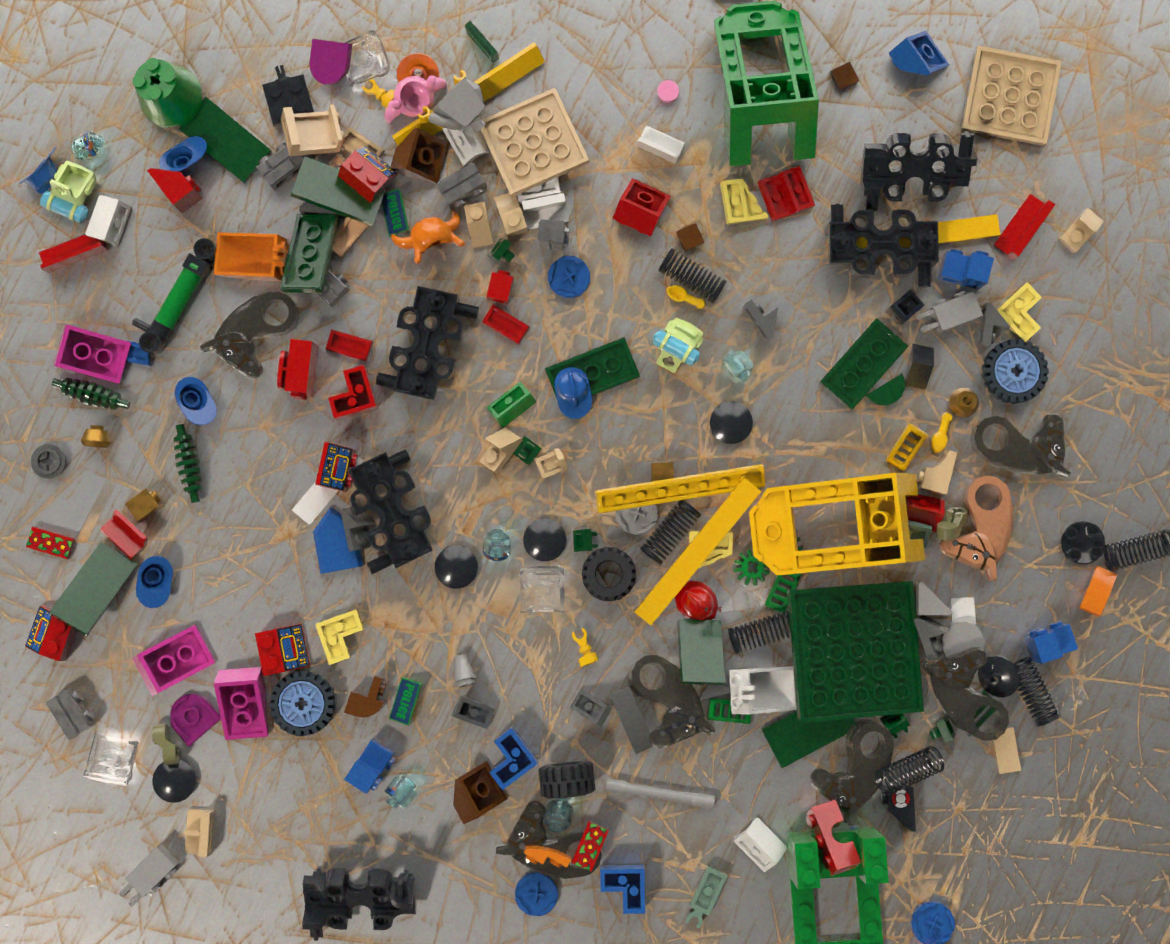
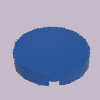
(569, 277)
(536, 894)
(932, 923)

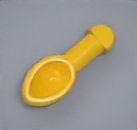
(680, 294)
(940, 438)

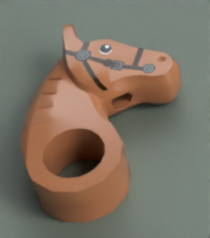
(992, 529)

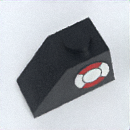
(901, 806)

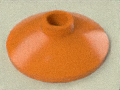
(417, 61)

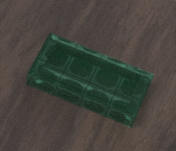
(481, 42)

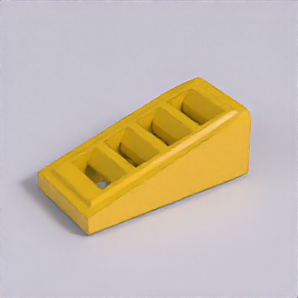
(900, 442)

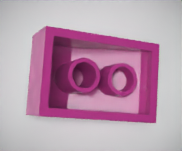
(91, 353)
(173, 660)
(242, 703)

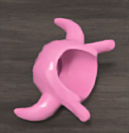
(412, 95)

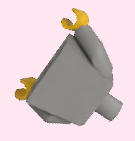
(458, 106)

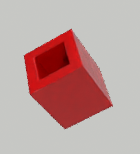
(500, 287)

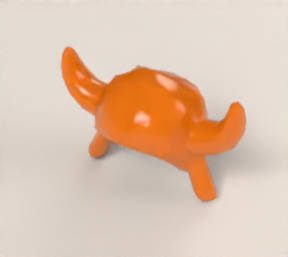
(428, 234)

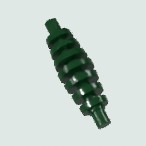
(91, 393)
(187, 463)

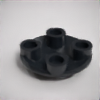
(731, 422)
(544, 539)
(1083, 542)
(456, 567)
(174, 781)

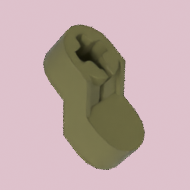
(952, 523)
(170, 751)

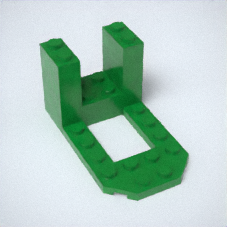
(768, 97)
(807, 869)

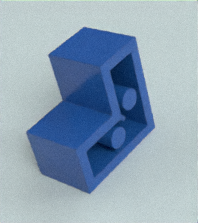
(964, 270)
(1050, 643)
(518, 758)
(368, 768)
(629, 881)

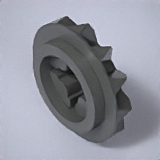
(42, 454)

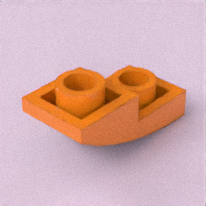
(1098, 591)
(539, 854)

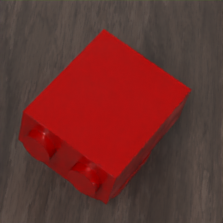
(298, 369)

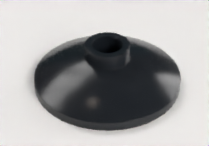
(1005, 671)

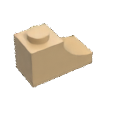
(511, 215)
(937, 478)

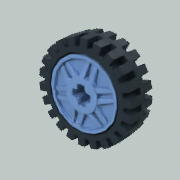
(1007, 385)
(291, 690)

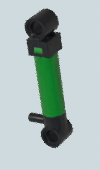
(194, 271)

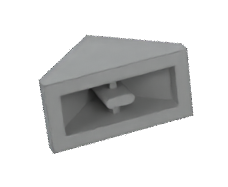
(927, 602)

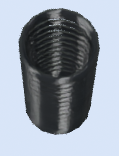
(712, 297)
(645, 548)
(1113, 556)
(733, 634)
(1044, 719)
(928, 762)

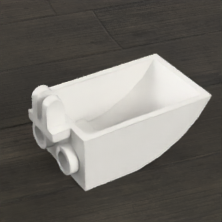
(762, 690)

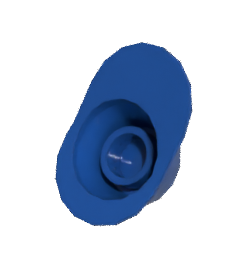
(184, 156)
(41, 177)
(573, 393)
(195, 401)
(154, 581)

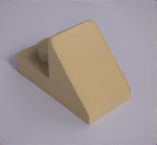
(478, 225)
(1081, 230)
(501, 448)

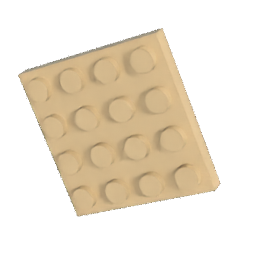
(1011, 95)
(533, 142)

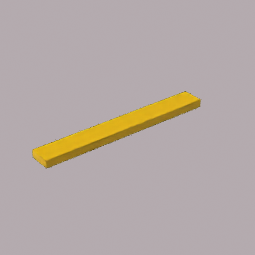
(490, 84)
(956, 231)
(677, 488)
(697, 551)

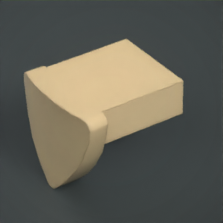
(551, 464)

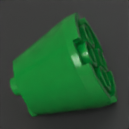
(167, 93)

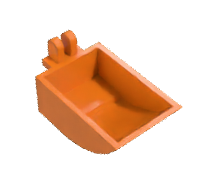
(251, 256)

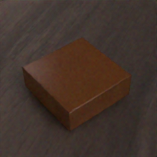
(844, 76)
(690, 237)

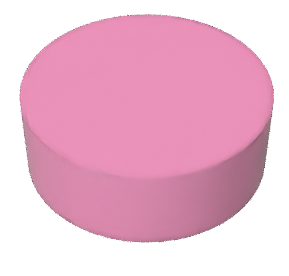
(668, 91)

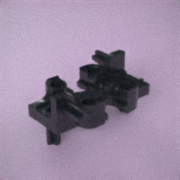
(879, 177)
(921, 253)
(444, 308)
(397, 549)
(332, 896)

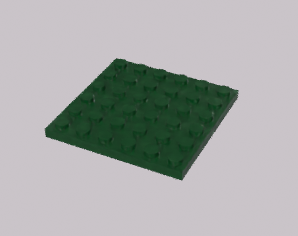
(855, 651)

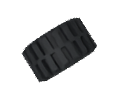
(609, 593)
(566, 779)

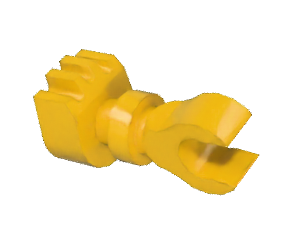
(381, 94)
(588, 657)

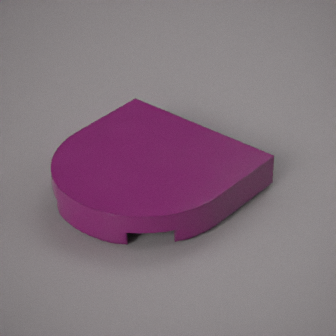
(329, 60)
(192, 717)

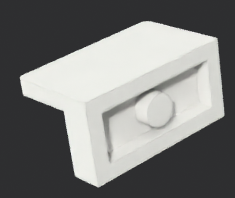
(467, 143)
(660, 144)
(546, 208)
(108, 220)
(761, 845)

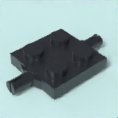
(286, 93)

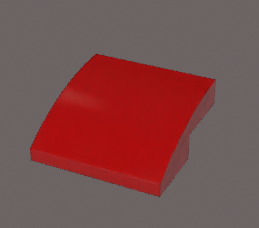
(786, 193)

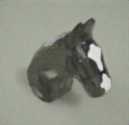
(682, 705)

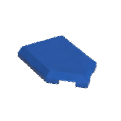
(332, 545)

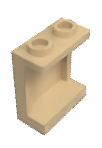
(312, 132)

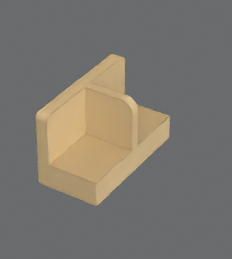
(199, 832)

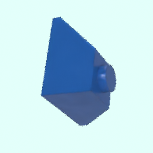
(918, 55)

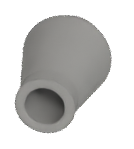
(463, 671)

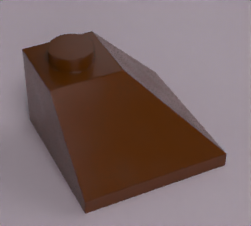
(420, 156)
(476, 793)

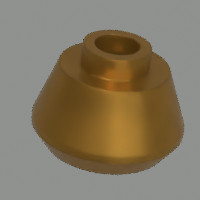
(959, 405)
(96, 437)

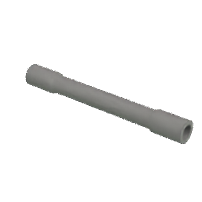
(695, 799)

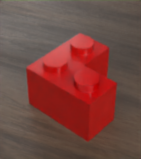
(358, 399)

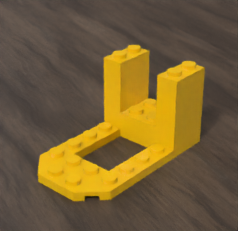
(879, 515)

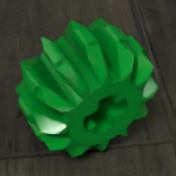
(744, 566)

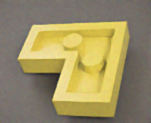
(1015, 312)
(333, 633)

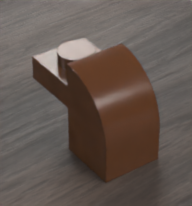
(367, 705)

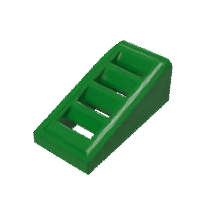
(779, 578)
(712, 708)

